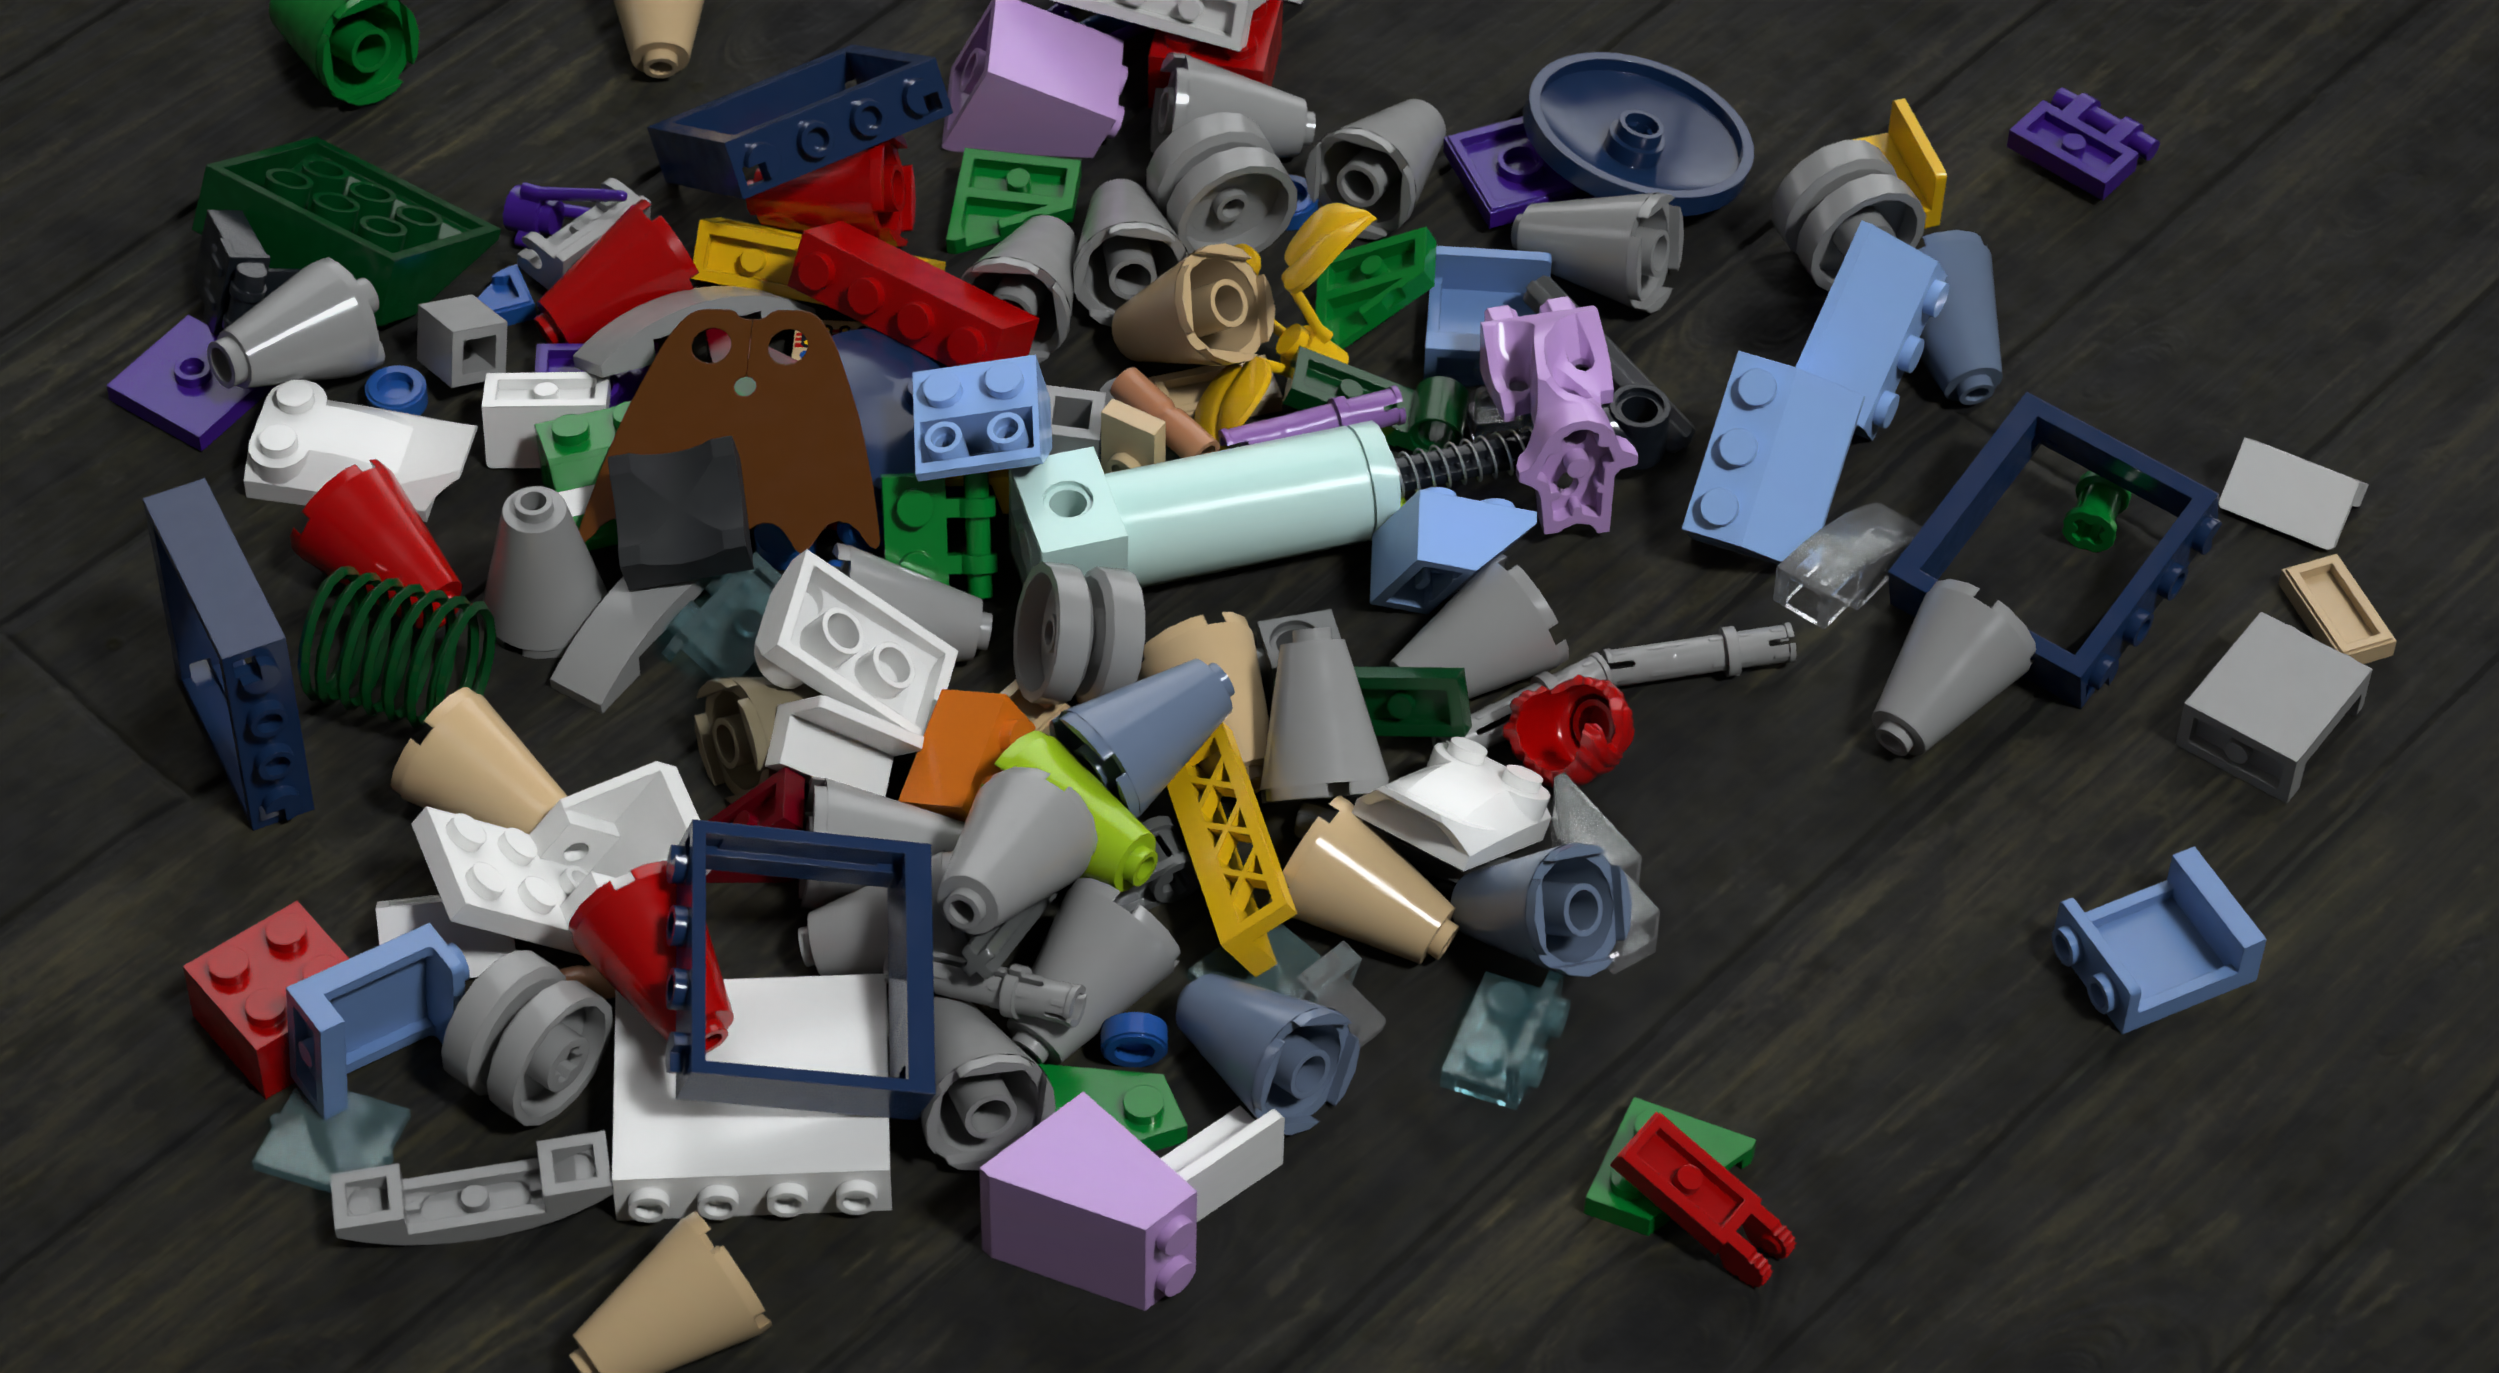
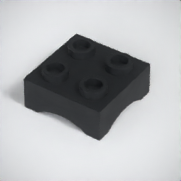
(681, 514)

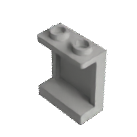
(2271, 705)

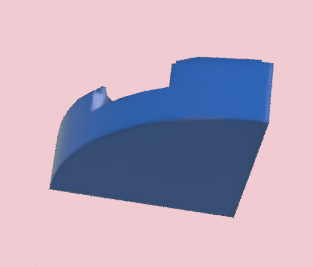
(509, 296)

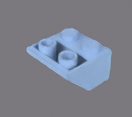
(980, 418)
(1439, 545)

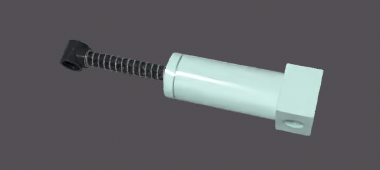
(1260, 497)

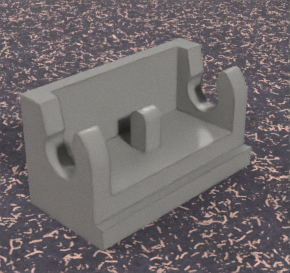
(557, 254)

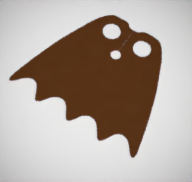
(793, 434)

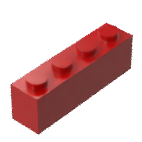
(908, 298)

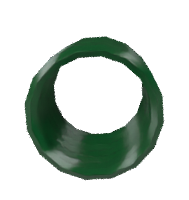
(355, 639)

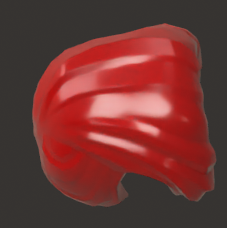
(1570, 729)

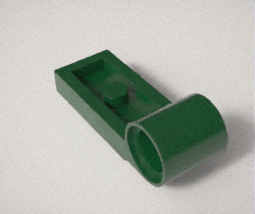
(1433, 410)
(1416, 700)

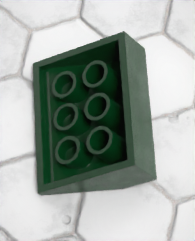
(325, 202)

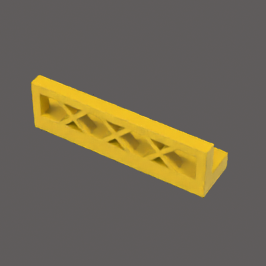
(751, 256)
(1215, 857)

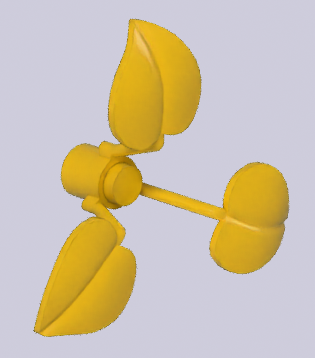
(1317, 243)

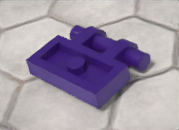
(2082, 142)

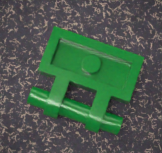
(917, 528)

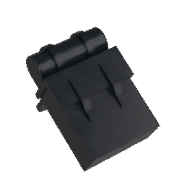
(233, 269)

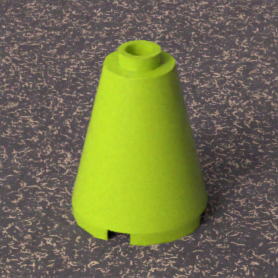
(1124, 846)

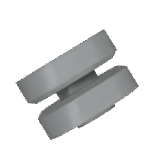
(1221, 183)
(1831, 194)
(1077, 633)
(527, 1037)

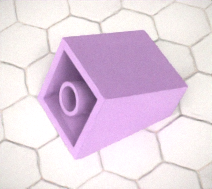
(1034, 85)
(1090, 1208)

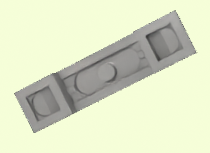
(629, 338)
(620, 629)
(472, 1202)

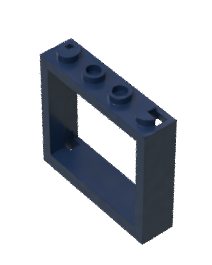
(800, 120)
(1987, 479)
(213, 624)
(817, 856)

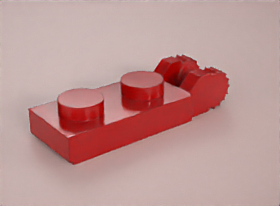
(1704, 1199)

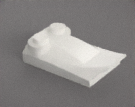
(310, 440)
(850, 646)
(1462, 806)

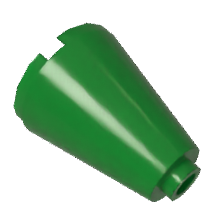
(350, 44)

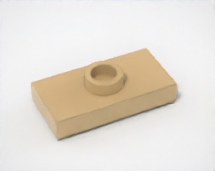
(1130, 438)

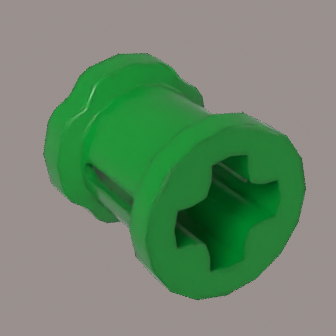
(2093, 518)

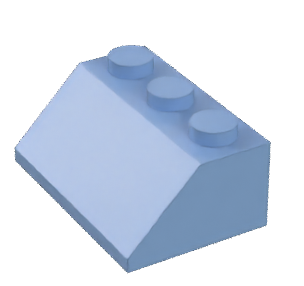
(1875, 322)
(1772, 459)

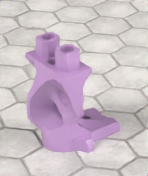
(1534, 369)

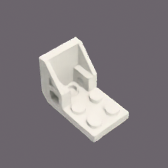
(537, 880)

